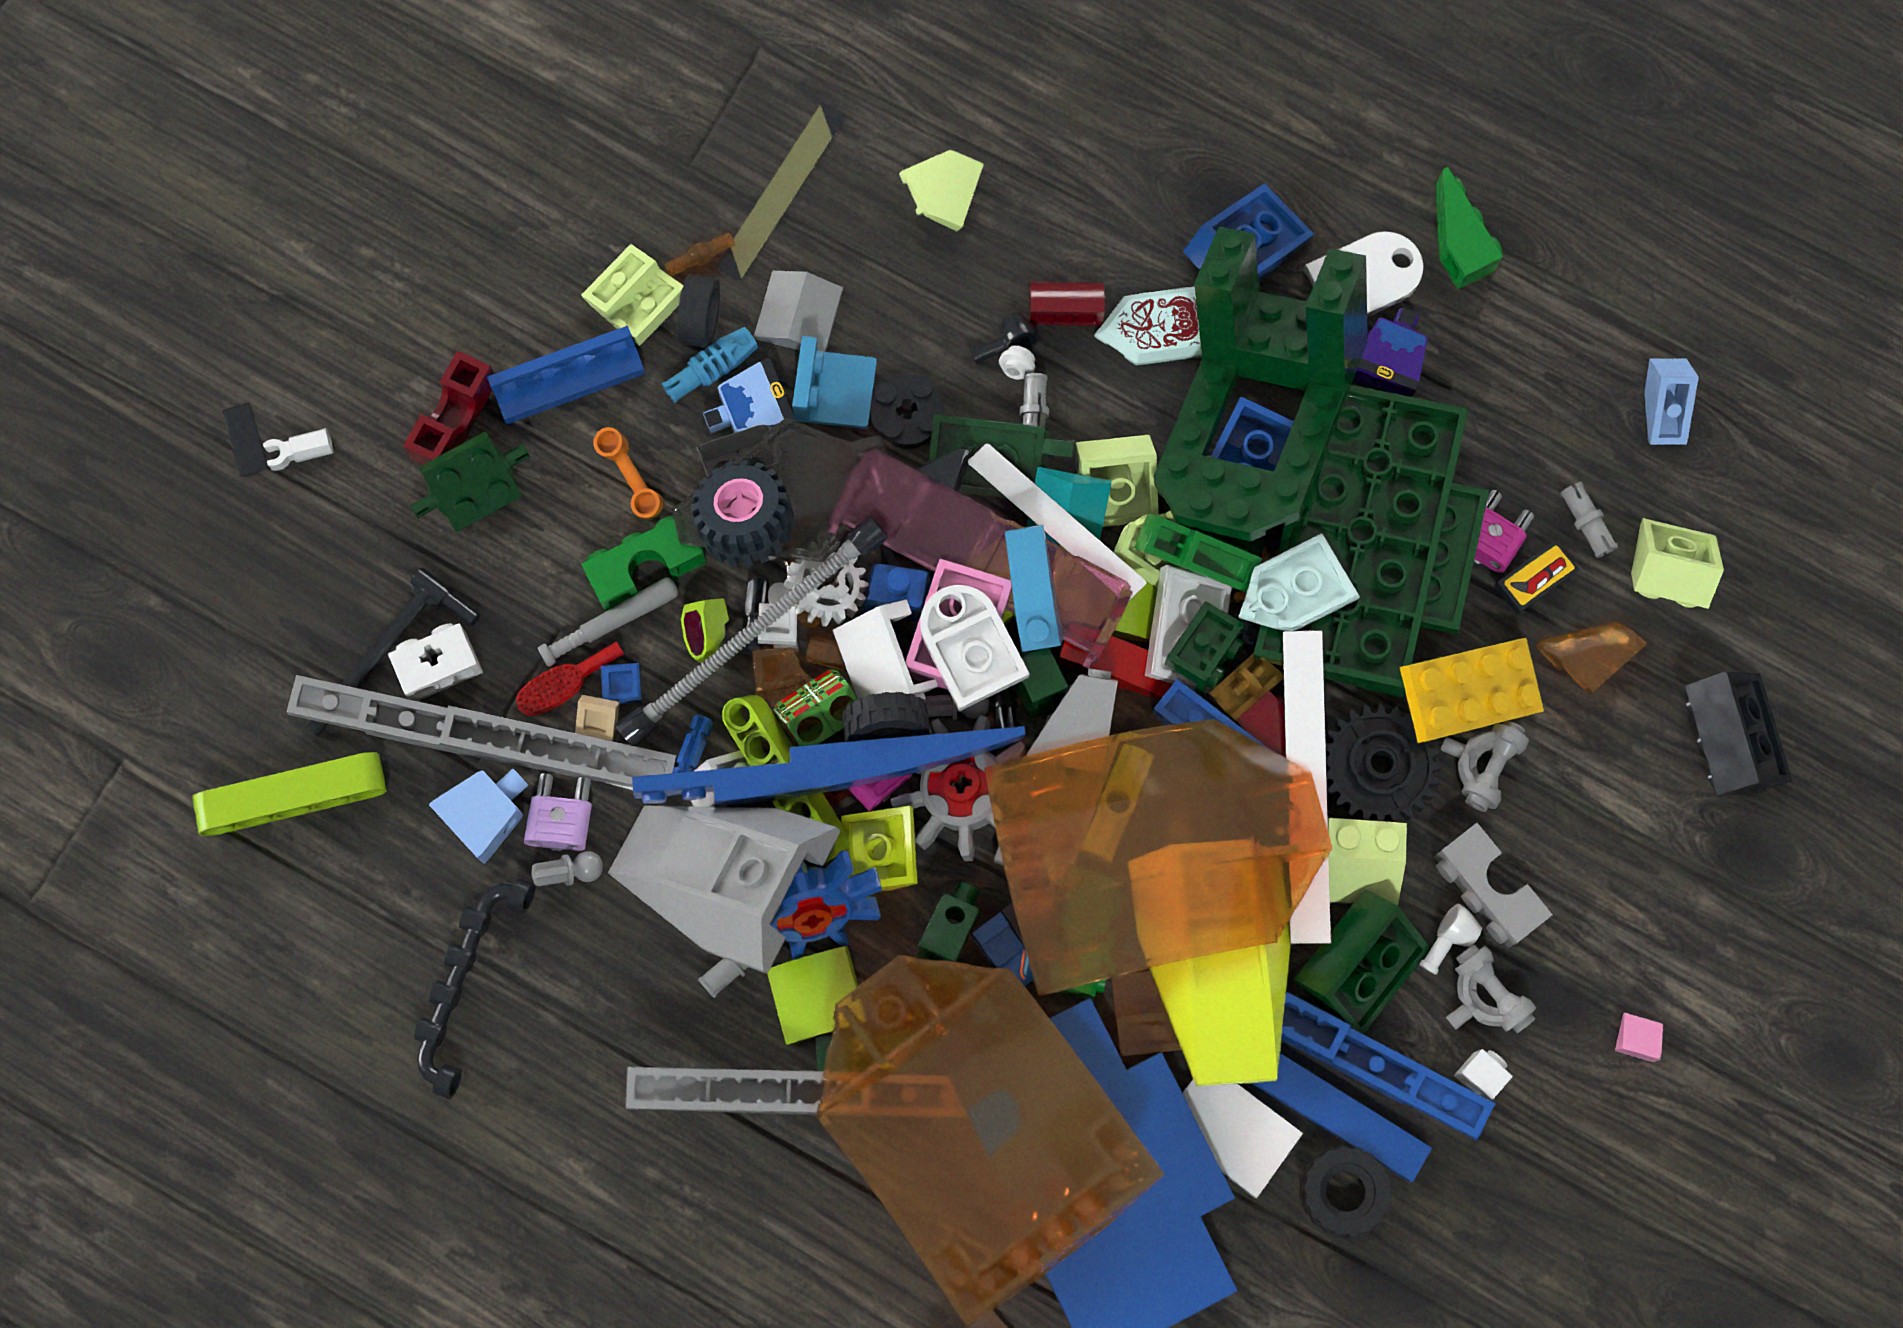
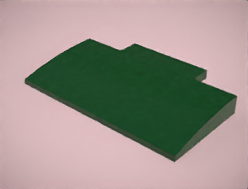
(1396, 531)

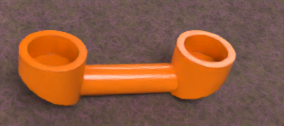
(615, 447)

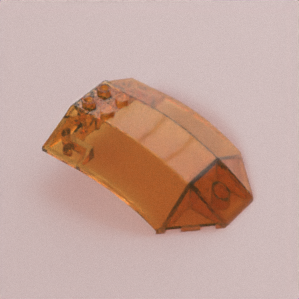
(1153, 848)
(976, 1126)

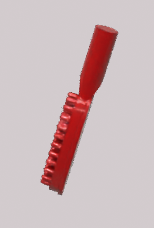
(561, 682)

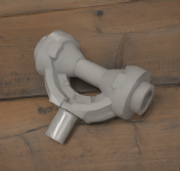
(1483, 789)
(1510, 1010)

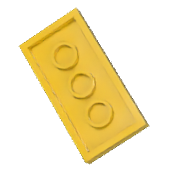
(1471, 689)

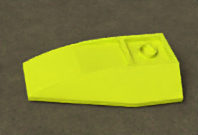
(1228, 1011)

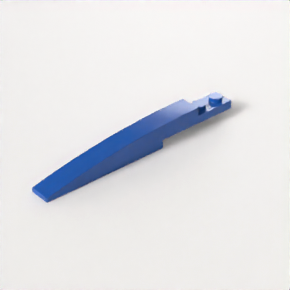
(825, 768)
(1382, 1068)

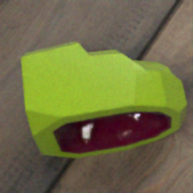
(704, 627)

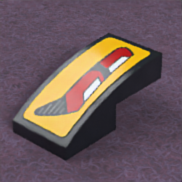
(1536, 577)

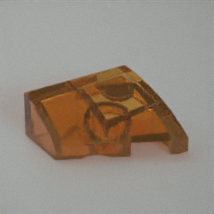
(1592, 653)
(779, 675)

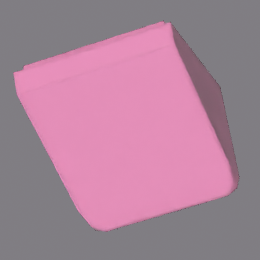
(1640, 1038)

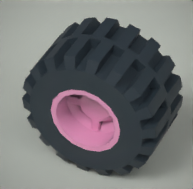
(743, 513)

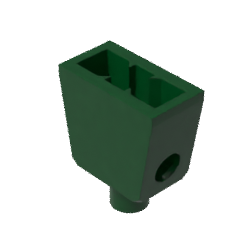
(947, 940)

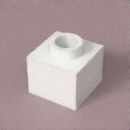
(1484, 1074)

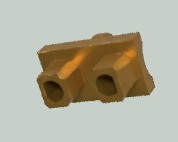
(1245, 686)

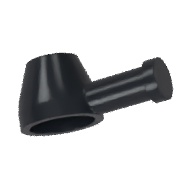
(1015, 332)

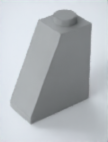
(1082, 714)

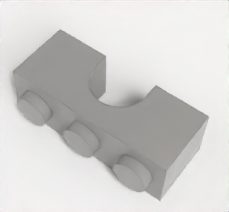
(1507, 916)

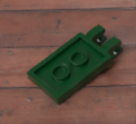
(1019, 443)

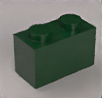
(1045, 684)

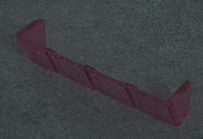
(938, 523)

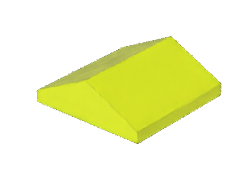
(885, 842)

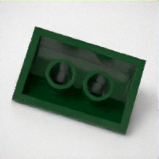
(1364, 963)

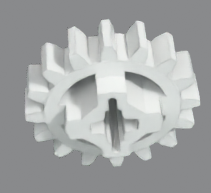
(833, 599)

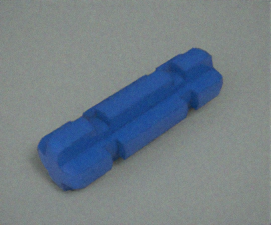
(693, 744)

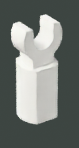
(299, 448)

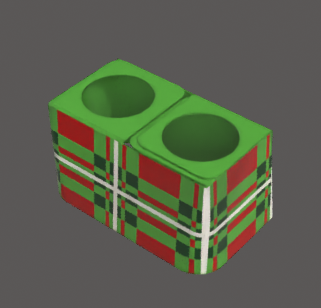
(802, 704)

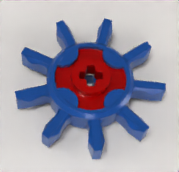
(824, 901)

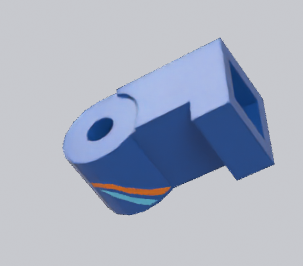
(1003, 948)

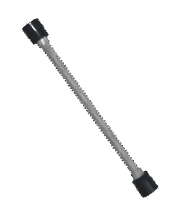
(643, 720)

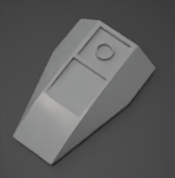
(721, 872)

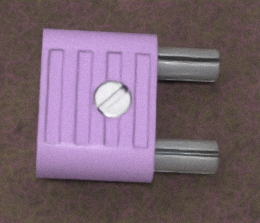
(558, 821)

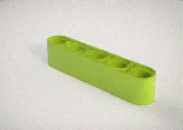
(749, 740)
(289, 794)

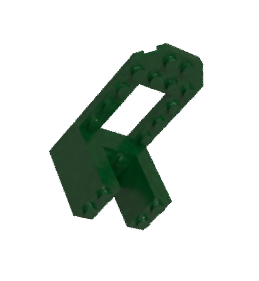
(1275, 342)

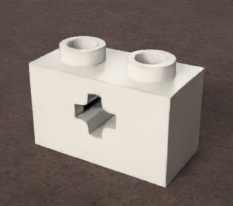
(455, 662)

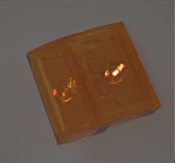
(1141, 1015)

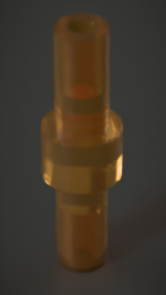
(699, 254)

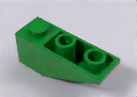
(1463, 241)

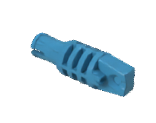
(711, 363)

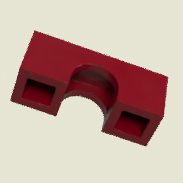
(462, 399)

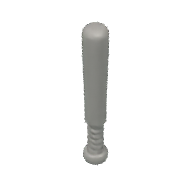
(617, 616)

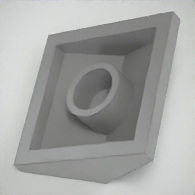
(798, 307)

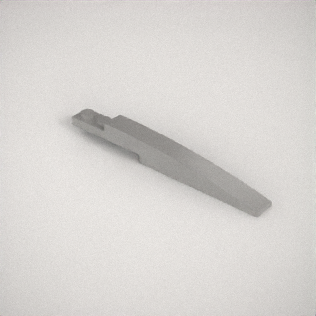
(474, 733)
(724, 1090)

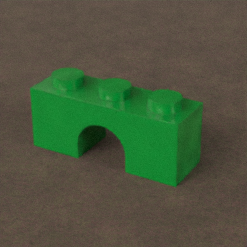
(613, 569)

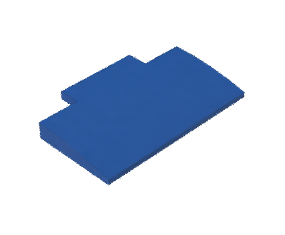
(1157, 1254)

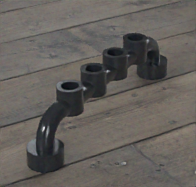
(448, 993)

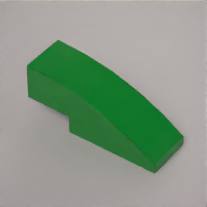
(1197, 552)

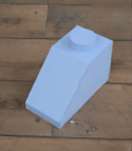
(1669, 400)

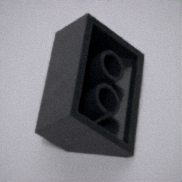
(1737, 733)

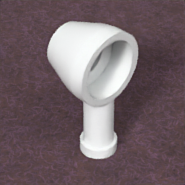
(1456, 928)

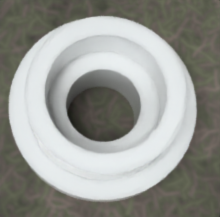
(1017, 362)

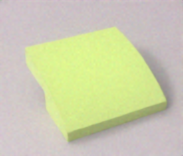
(634, 294)

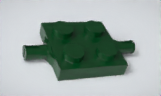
(470, 481)

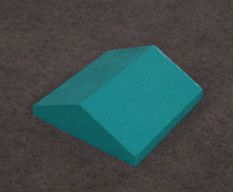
(1078, 495)

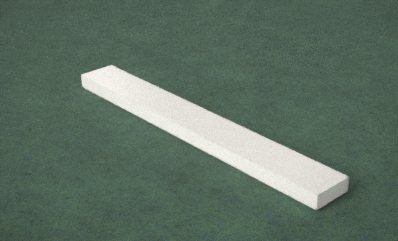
(1307, 749)

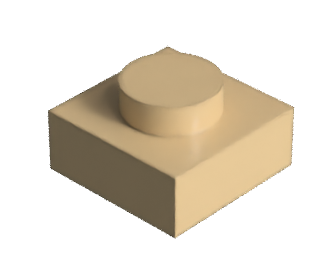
(597, 717)

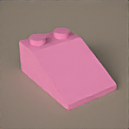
(947, 574)

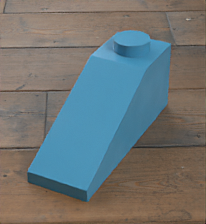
(1033, 589)

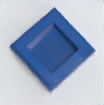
(622, 683)

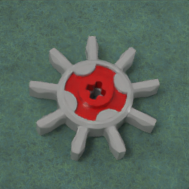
(949, 807)

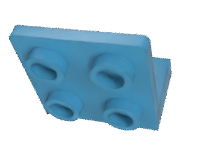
(833, 387)

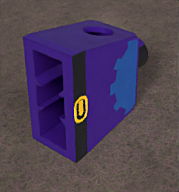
(1393, 355)

